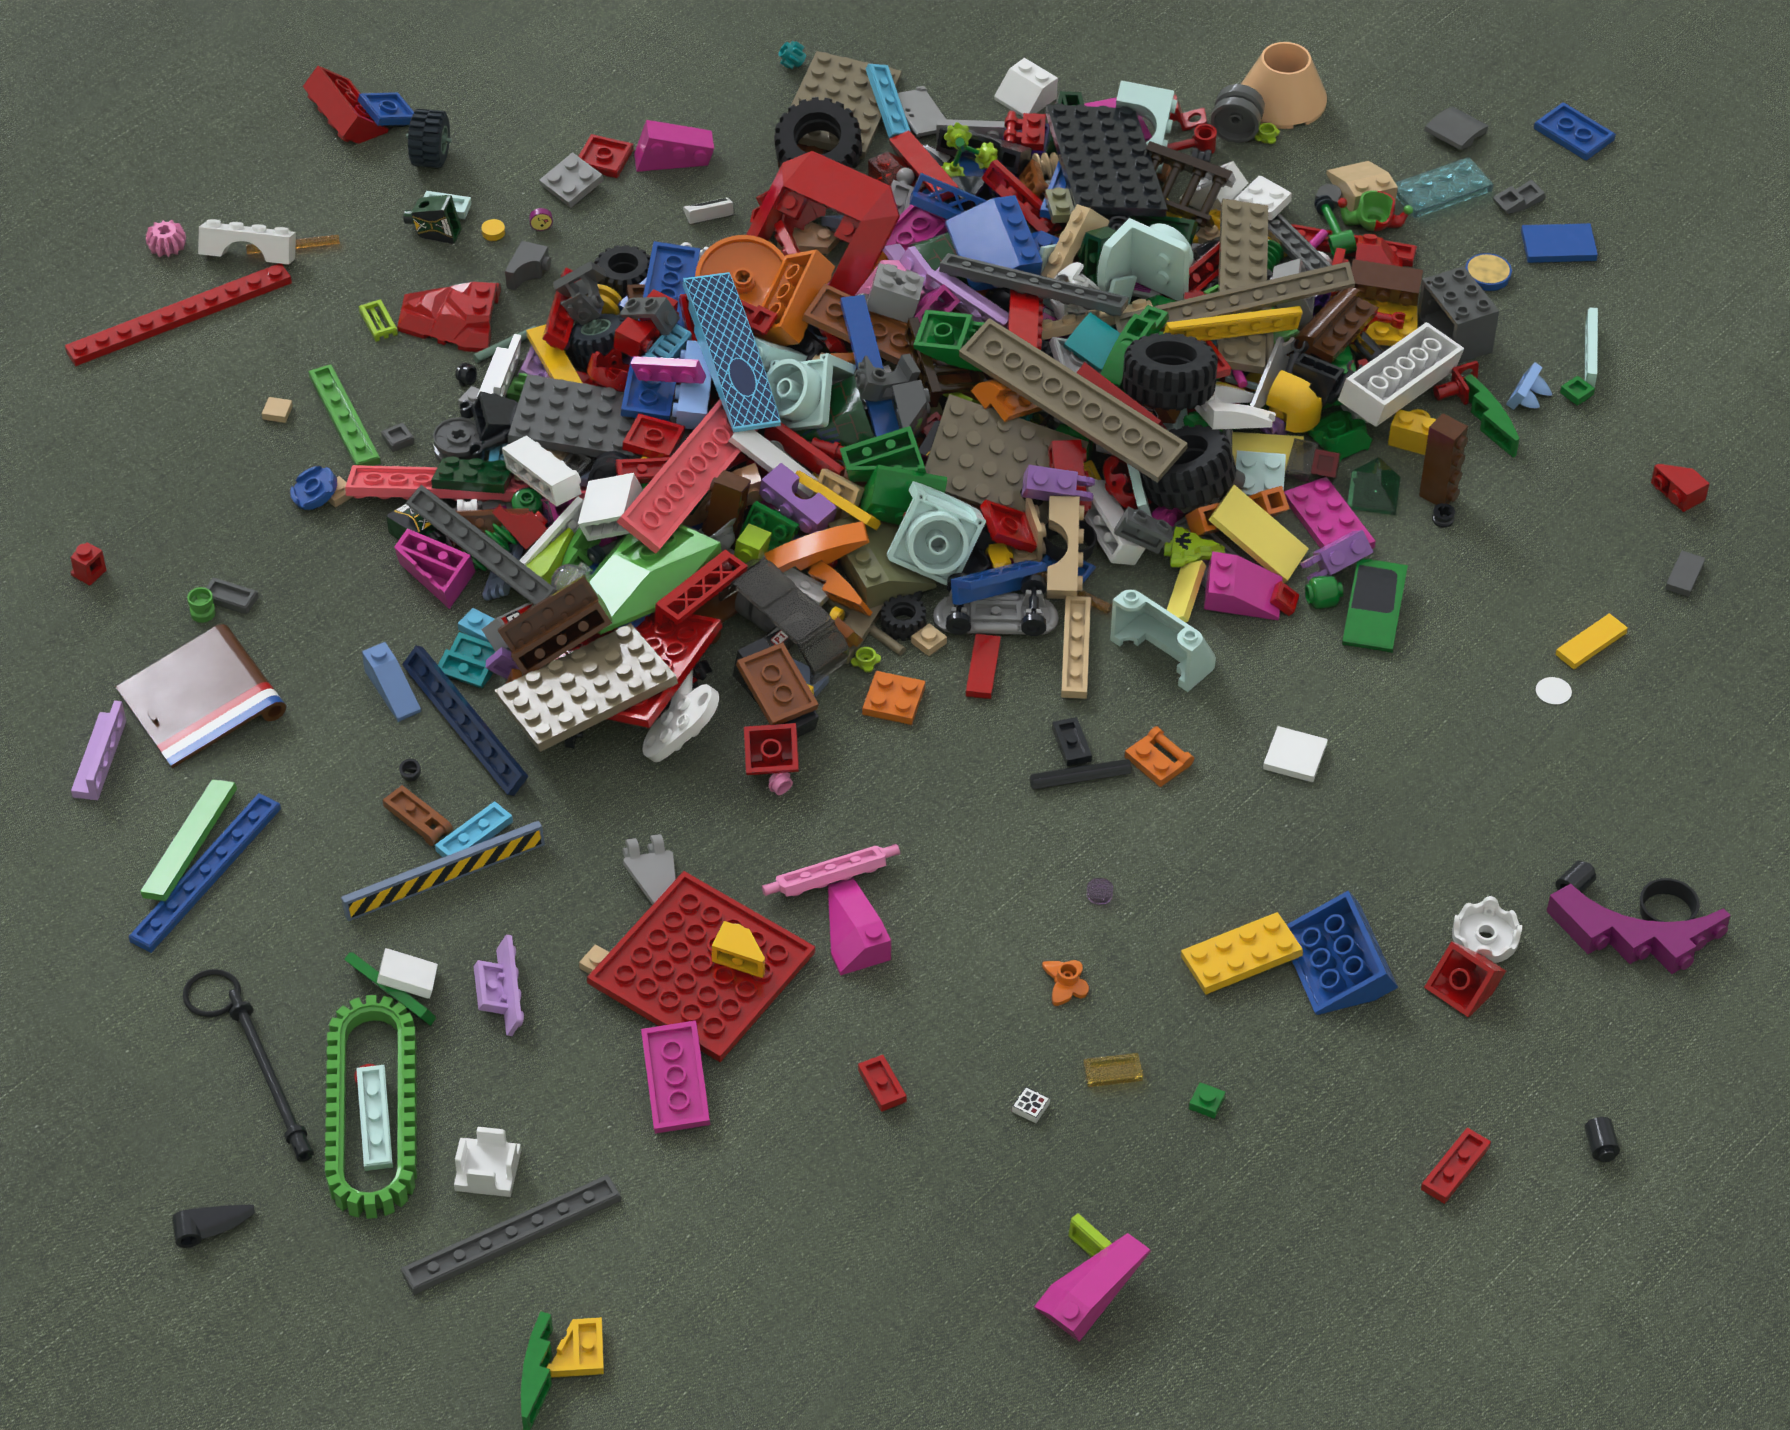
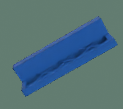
(937, 206)
(993, 581)

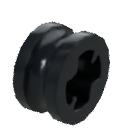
(1440, 520)

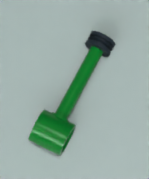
(1338, 238)

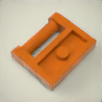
(1154, 762)

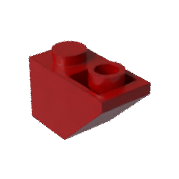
(1680, 485)

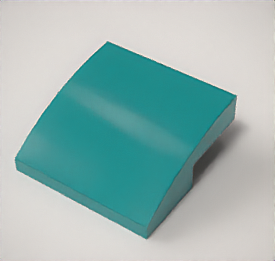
(1092, 341)
(467, 660)

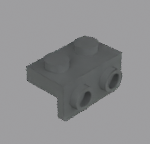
(1143, 530)

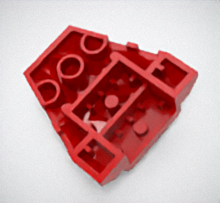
(452, 314)

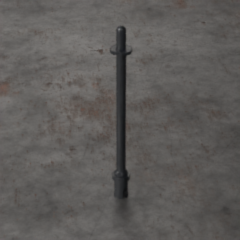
(295, 1133)

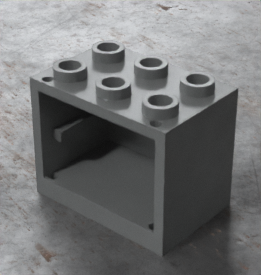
(1460, 311)

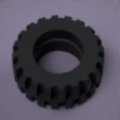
(819, 116)
(1170, 371)
(1198, 474)

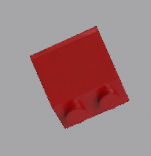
(771, 749)

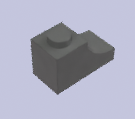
(527, 263)

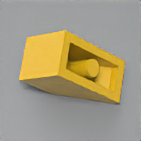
(738, 950)

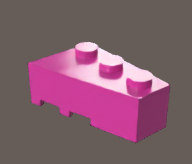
(672, 147)
(435, 565)

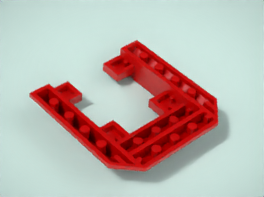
(863, 201)

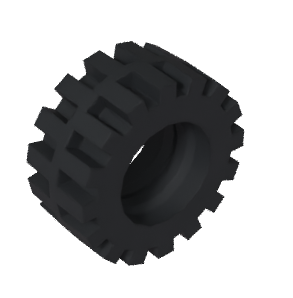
(902, 606)

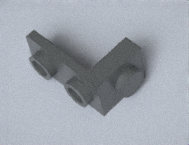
(656, 308)

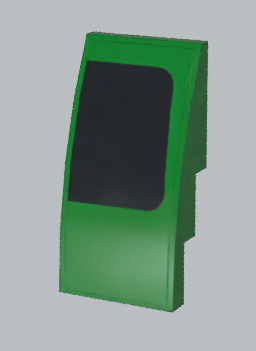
(1375, 605)

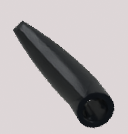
(199, 1223)

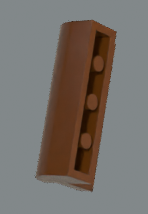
(1336, 325)
(555, 625)

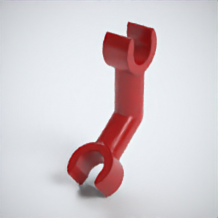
(1396, 319)

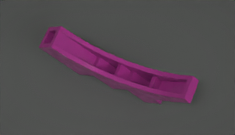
(1634, 938)

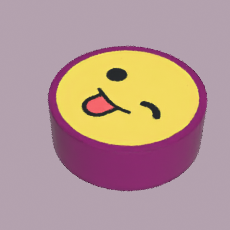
(541, 219)

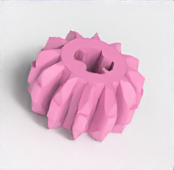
(165, 238)

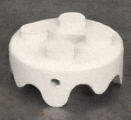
(1491, 919)

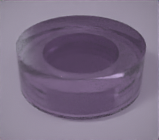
(1100, 891)

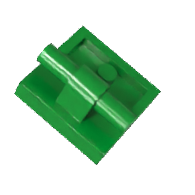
(781, 527)

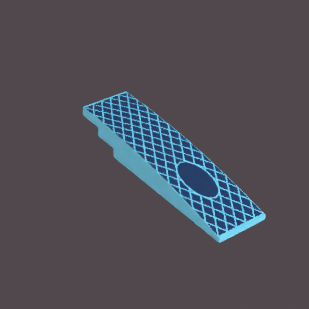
(731, 352)

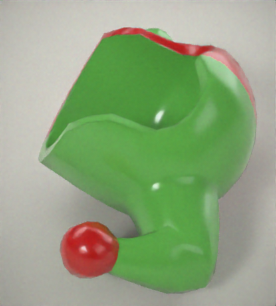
(1374, 212)

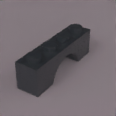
(1009, 154)

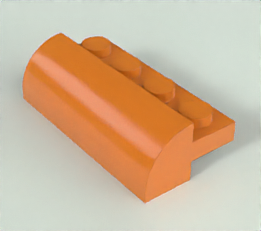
(1003, 399)

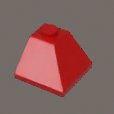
(1376, 250)
(1464, 978)

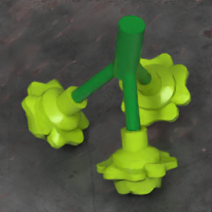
(958, 137)

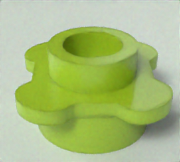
(1267, 133)
(865, 659)

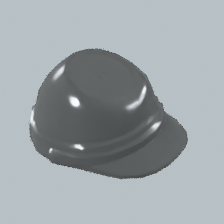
(725, 535)

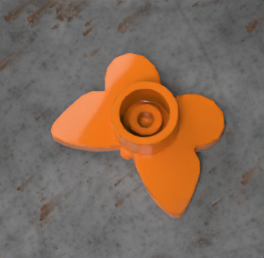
(1066, 980)

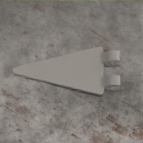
(1276, 363)
(651, 871)

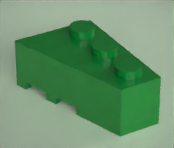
(891, 449)

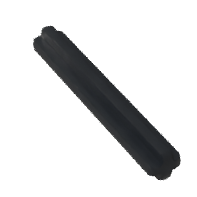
(1080, 773)

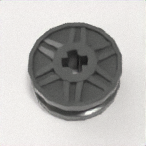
(454, 438)

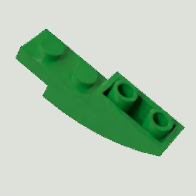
(1147, 323)

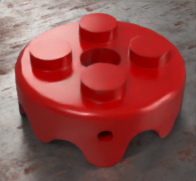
(606, 373)
(1119, 482)

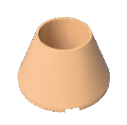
(1288, 85)

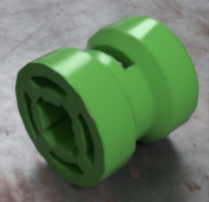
(201, 605)

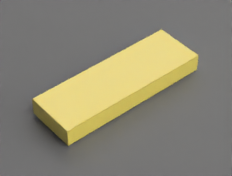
(1186, 590)

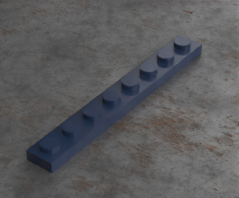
(465, 720)

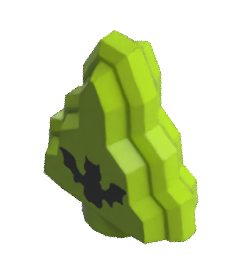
(1189, 548)

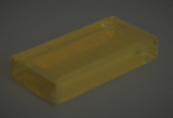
(1113, 1070)

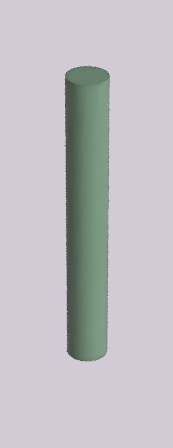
(488, 352)

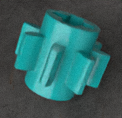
(792, 54)

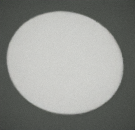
(1553, 690)

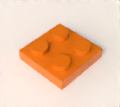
(893, 697)

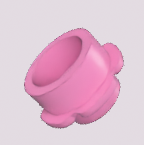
(780, 783)

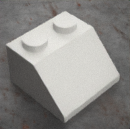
(1027, 88)
(1225, 192)

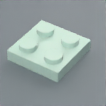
(1261, 470)

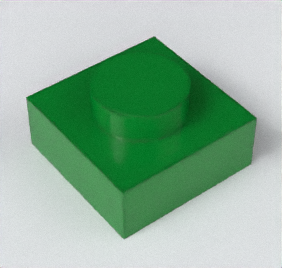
(1577, 390)
(1207, 1100)

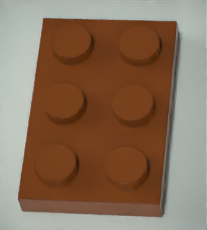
(777, 684)

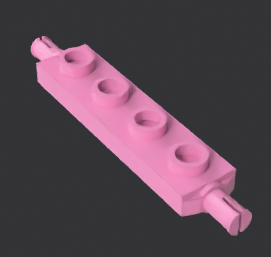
(830, 871)

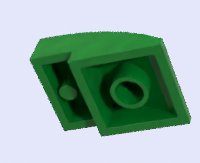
(944, 334)

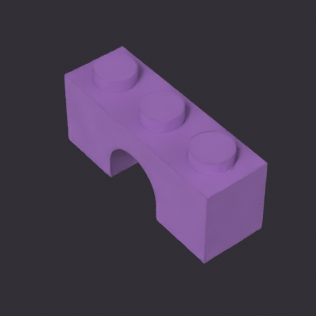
(779, 490)

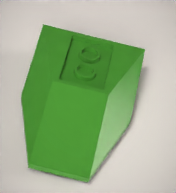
(636, 578)

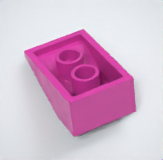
(1240, 587)

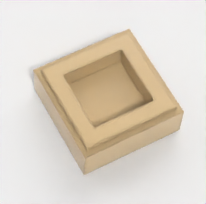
(277, 409)

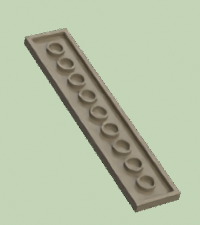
(1241, 263)
(1073, 400)

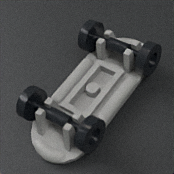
(1000, 614)

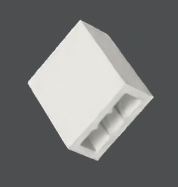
(605, 503)

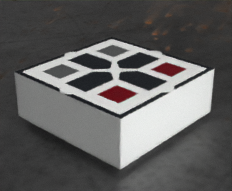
(1030, 1105)

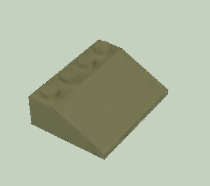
(872, 572)

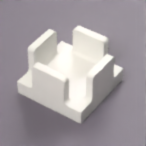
(486, 1163)

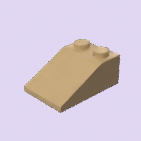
(1359, 178)

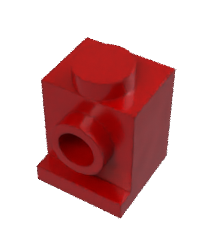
(84, 558)

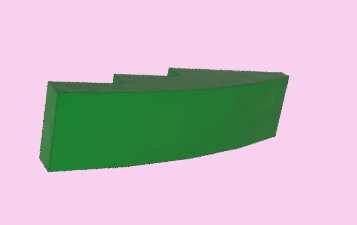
(1493, 418)
(535, 1375)

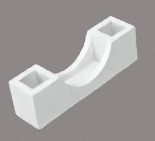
(275, 244)

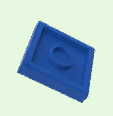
(386, 108)

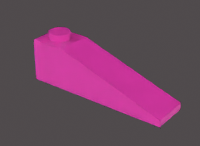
(856, 930)
(1087, 1290)

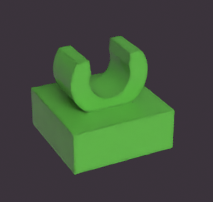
(515, 389)

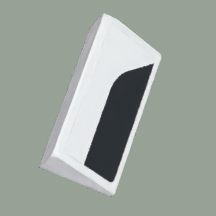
(709, 210)

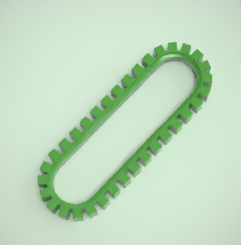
(406, 1173)

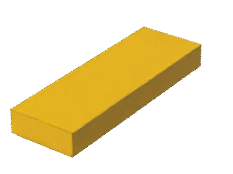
(1591, 641)

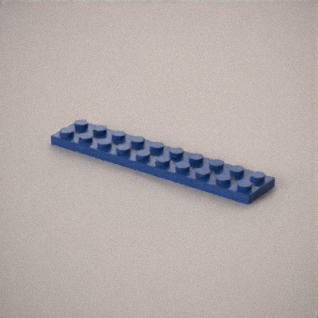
(665, 274)

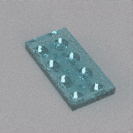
(1443, 187)

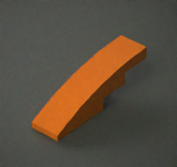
(822, 545)
(837, 587)

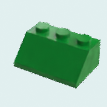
(888, 492)

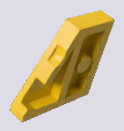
(580, 1350)

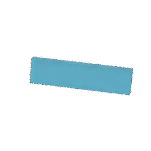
(887, 99)

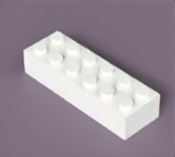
(1400, 374)

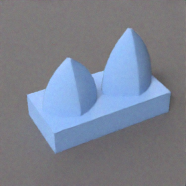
(1528, 384)

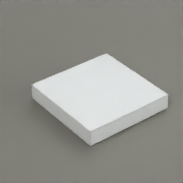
(1295, 754)
(407, 973)

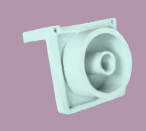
(1153, 254)
(804, 389)
(935, 534)

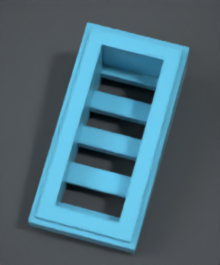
(677, 337)

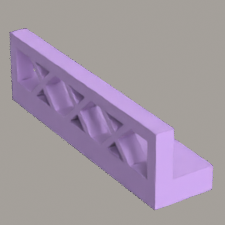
(970, 300)
(99, 753)

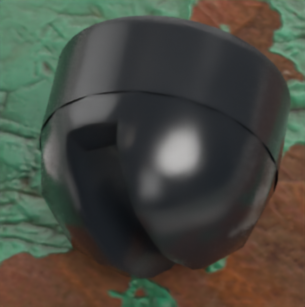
(410, 766)

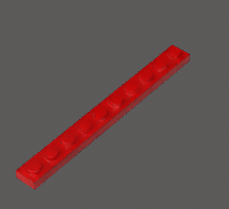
(177, 314)

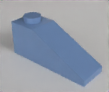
(390, 681)

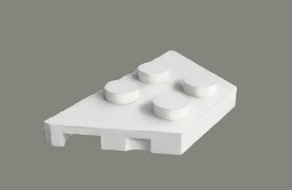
(1266, 193)

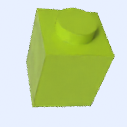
(752, 543)

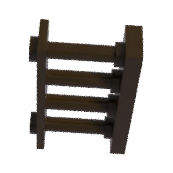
(1199, 170)
(930, 371)

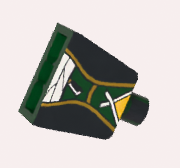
(435, 218)
(406, 518)

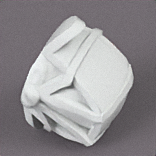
(1072, 273)

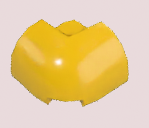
(1294, 402)

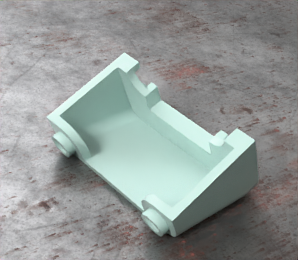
(1140, 618)

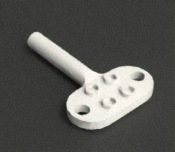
(683, 719)

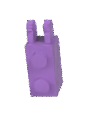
(1045, 482)
(1339, 554)

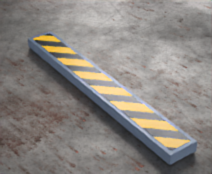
(442, 871)

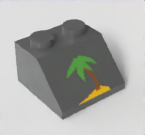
(911, 405)

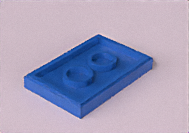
(1574, 131)
(1559, 243)

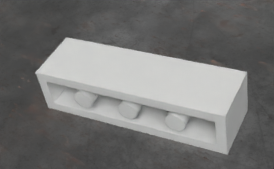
(542, 470)
(1103, 517)

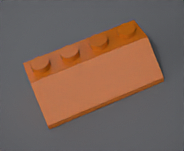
(792, 292)

